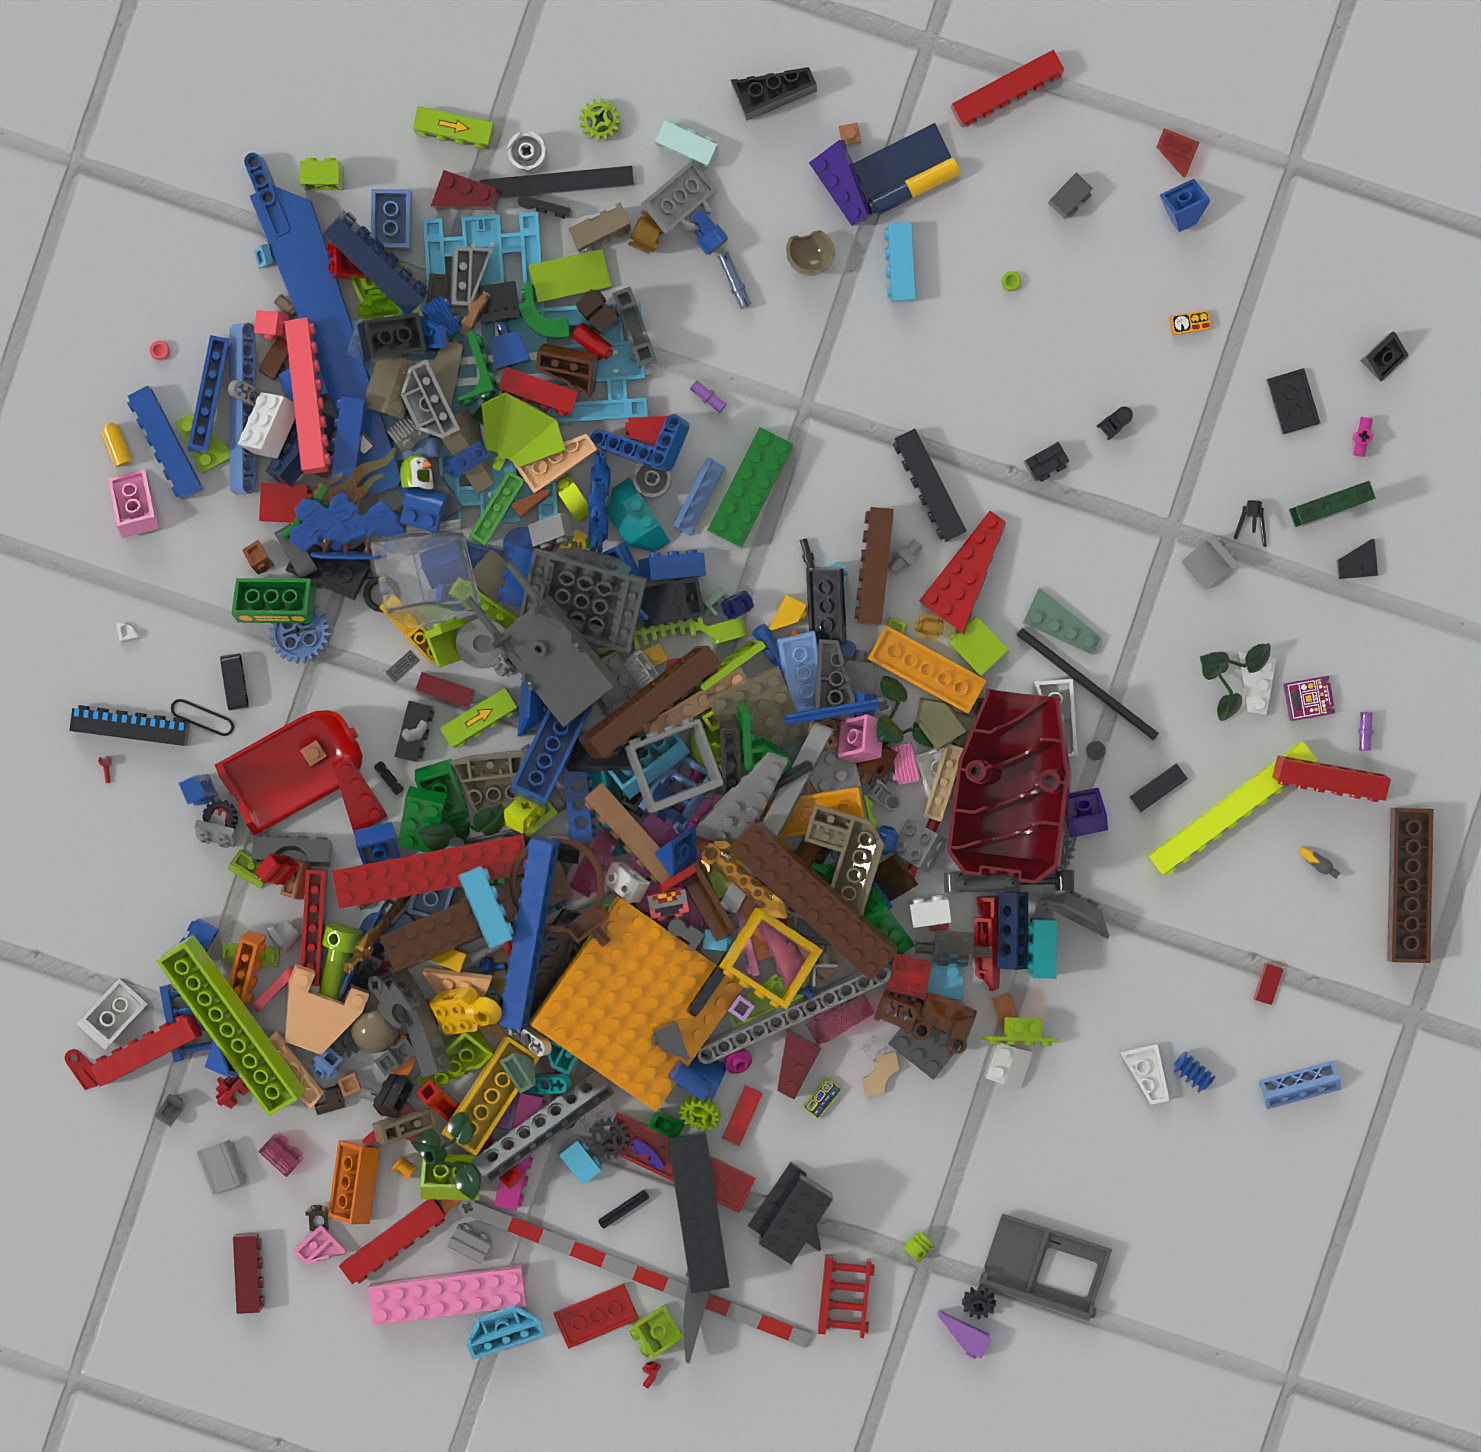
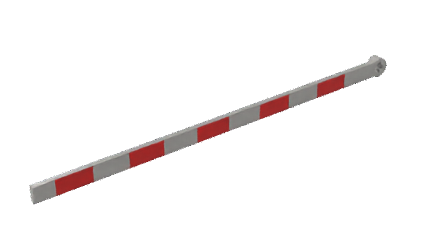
(632, 1271)

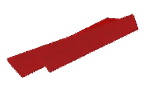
(986, 935)

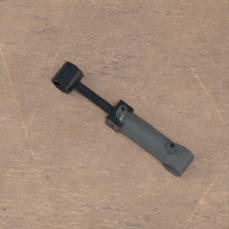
(1001, 882)

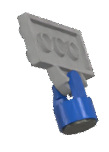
(684, 203)

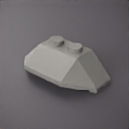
(428, 402)

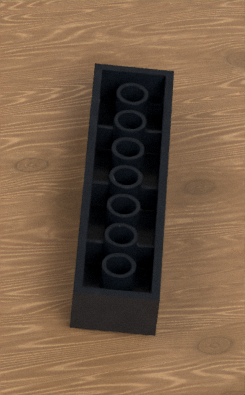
(698, 1213)

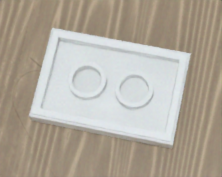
(927, 766)

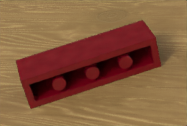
(247, 1273)

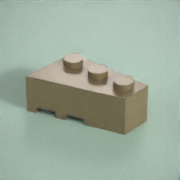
(600, 229)

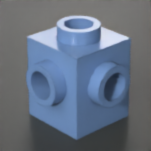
(326, 1064)

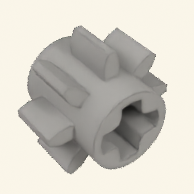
(504, 666)

